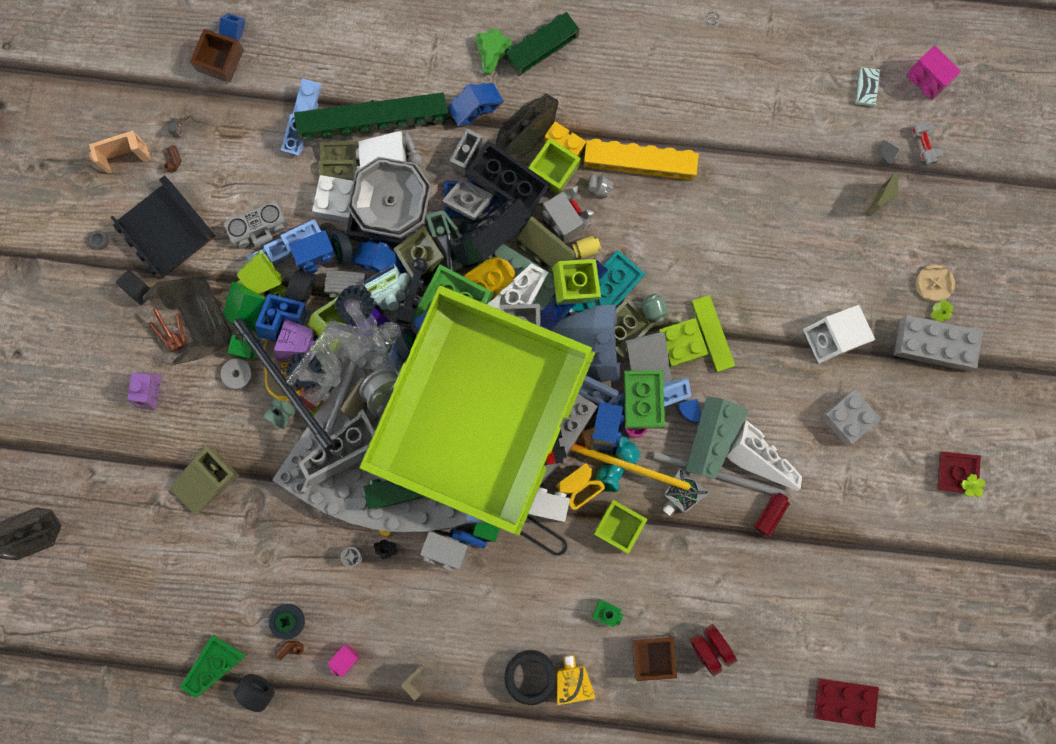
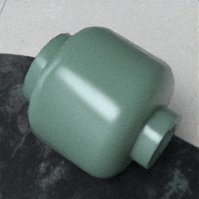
(654, 308)

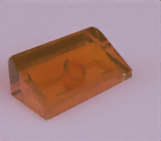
(587, 435)

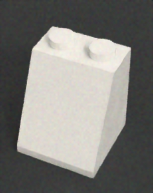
(386, 146)
(838, 334)

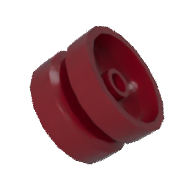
(710, 651)

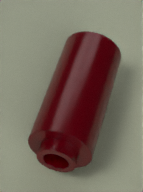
(772, 514)

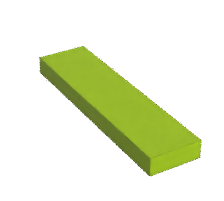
(713, 333)

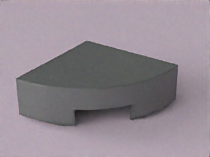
(888, 152)

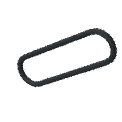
(547, 529)

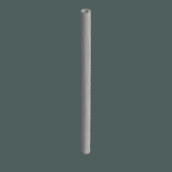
(336, 409)
(721, 475)

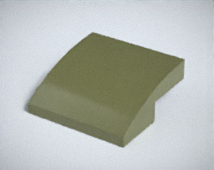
(338, 159)

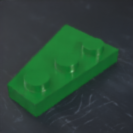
(211, 665)

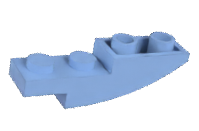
(306, 100)

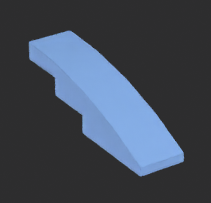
(280, 250)
(673, 392)

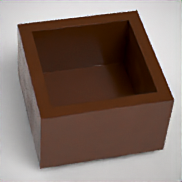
(217, 55)
(654, 658)

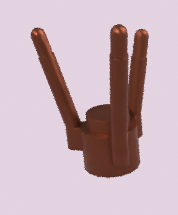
(172, 341)

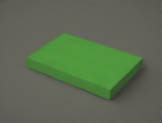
(644, 399)

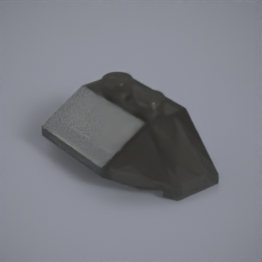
(528, 126)
(28, 533)

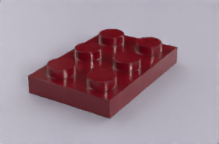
(846, 702)

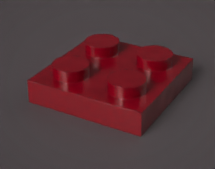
(955, 468)

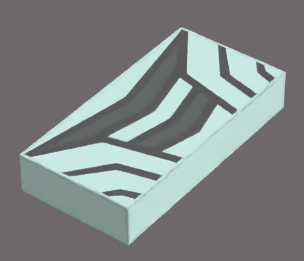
(867, 87)

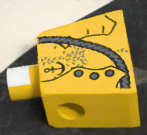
(573, 682)

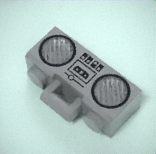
(255, 223)

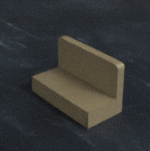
(354, 403)
(411, 686)

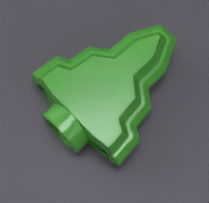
(492, 48)

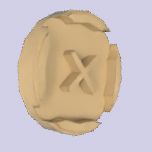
(935, 283)

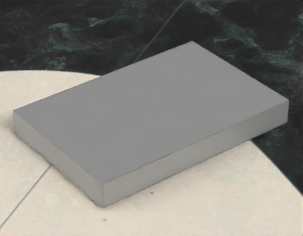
(649, 354)

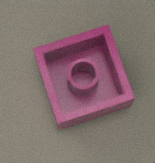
(933, 72)

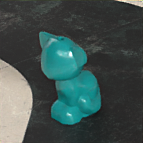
(611, 474)

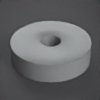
(230, 368)

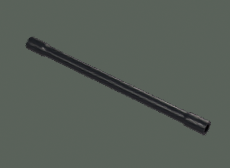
(320, 434)

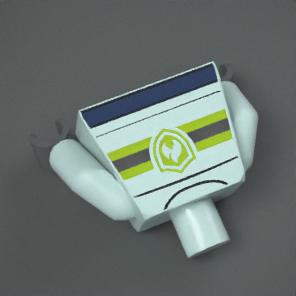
(388, 287)

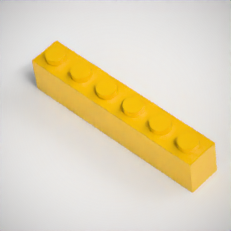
(641, 160)

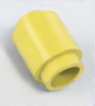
(586, 247)

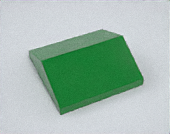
(243, 304)

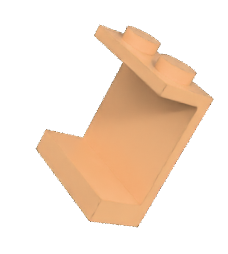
(116, 146)

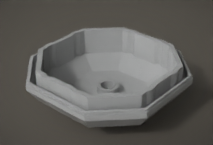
(384, 180)

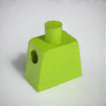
(259, 274)

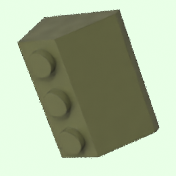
(543, 245)

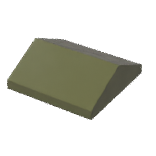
(887, 192)
(419, 246)

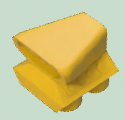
(580, 487)

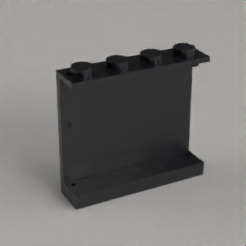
(164, 229)

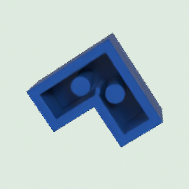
(474, 101)
(311, 251)
(376, 257)
(275, 312)
(607, 425)

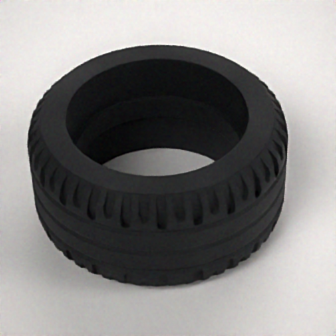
(530, 699)

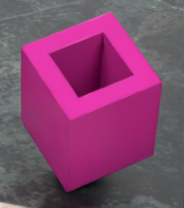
(343, 660)

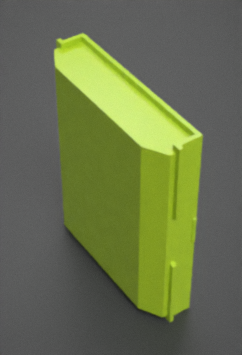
(477, 409)

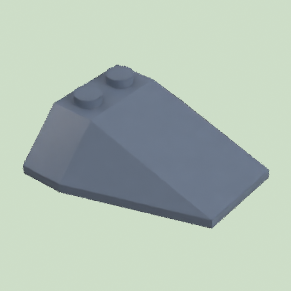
(595, 329)

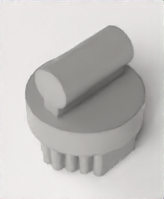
(600, 186)

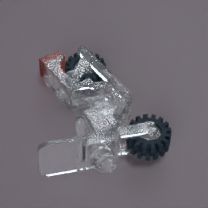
(341, 341)

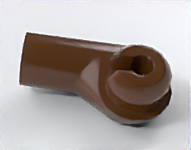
(175, 161)
(293, 647)

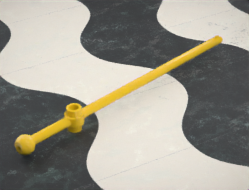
(631, 467)

